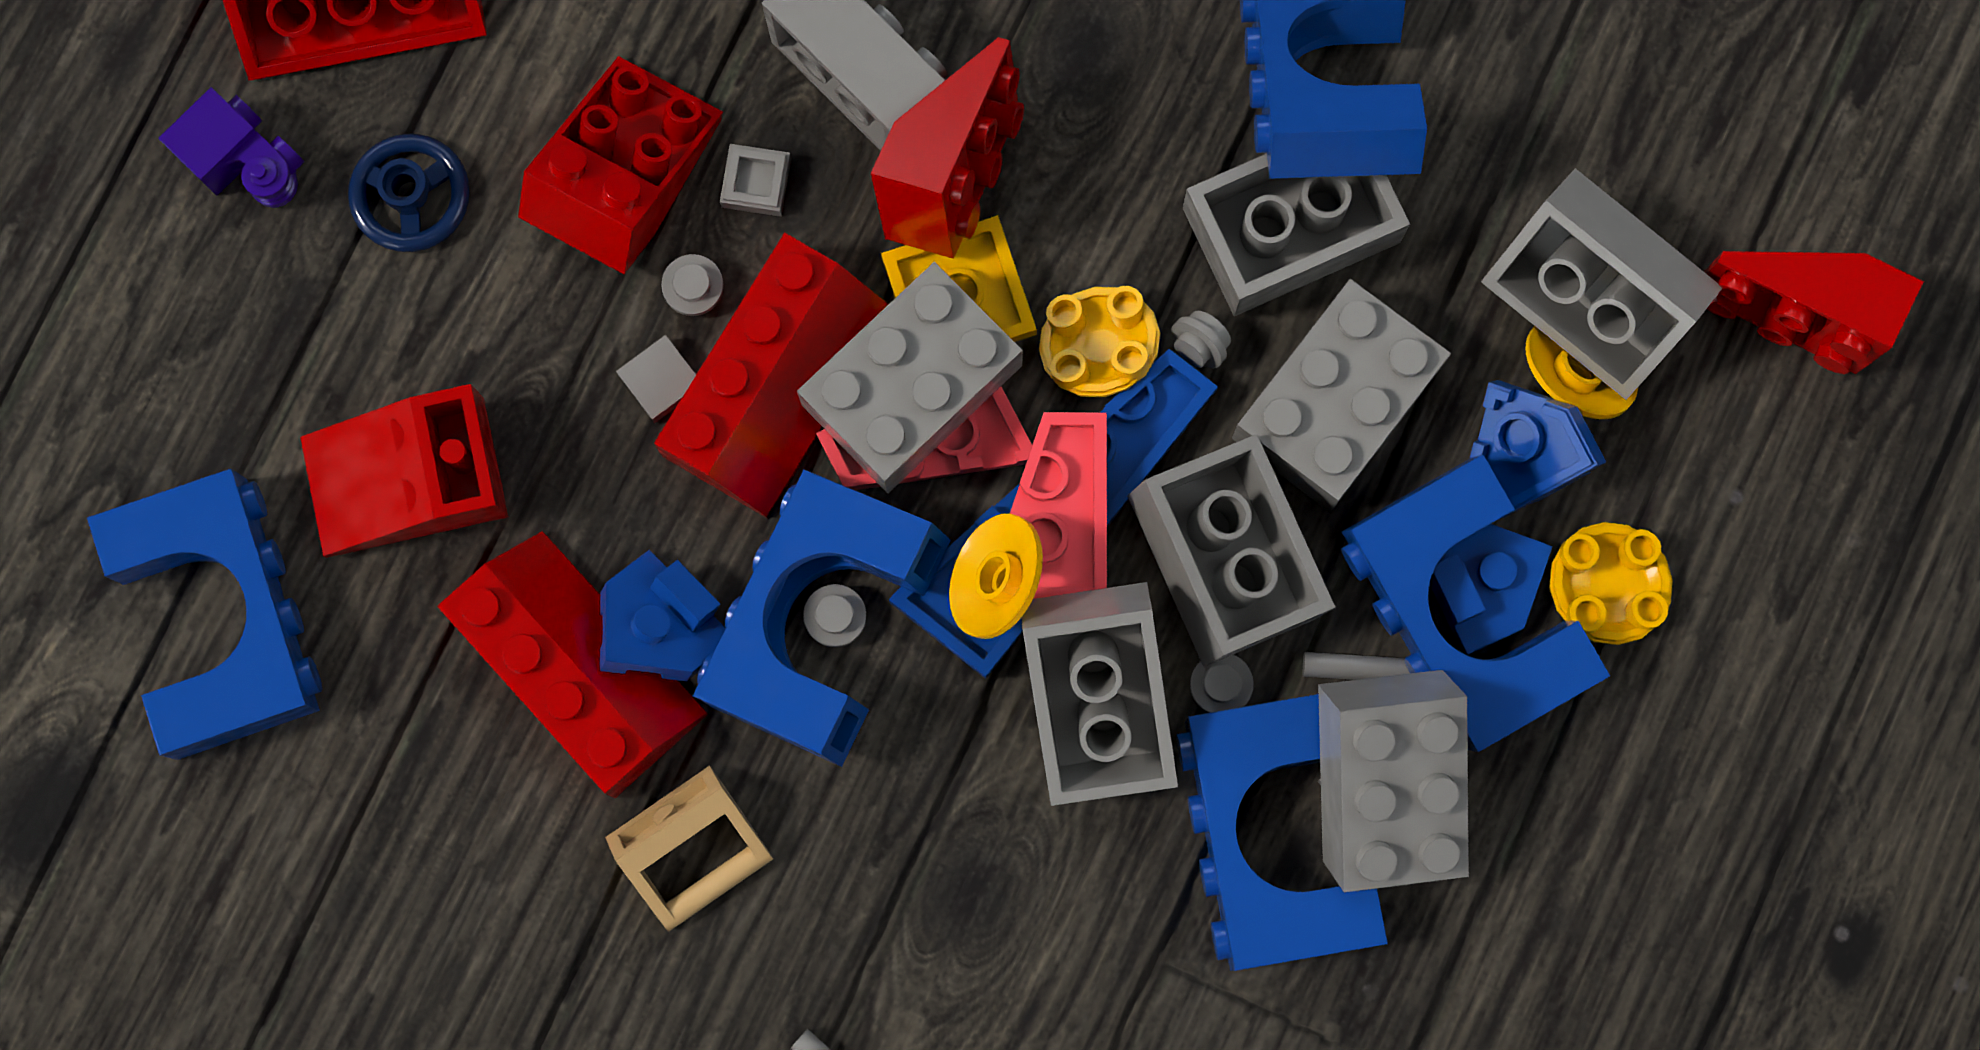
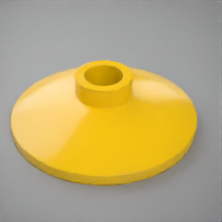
(1571, 381)
(995, 576)

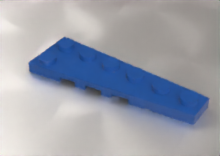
(1140, 432)

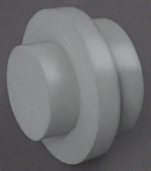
(692, 285)
(1201, 340)
(835, 615)
(1222, 684)

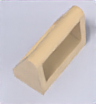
(672, 823)

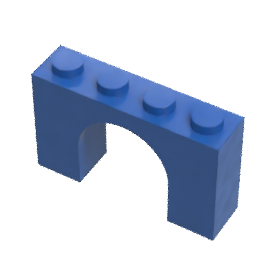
(1323, 125)
(818, 533)
(1398, 555)
(266, 674)
(1257, 919)

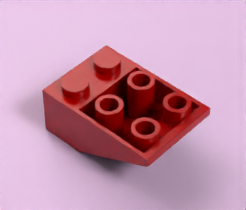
(948, 153)
(617, 164)
(1827, 303)
(404, 471)

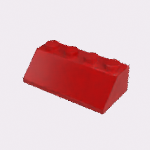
(311, 34)
(742, 411)
(544, 637)

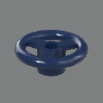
(393, 176)

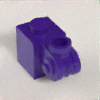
(221, 141)

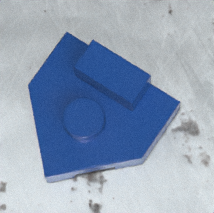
(1533, 443)
(1489, 585)
(657, 620)

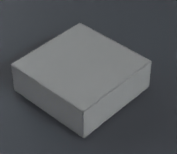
(755, 180)
(657, 378)

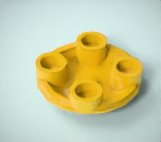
(1099, 340)
(1612, 582)

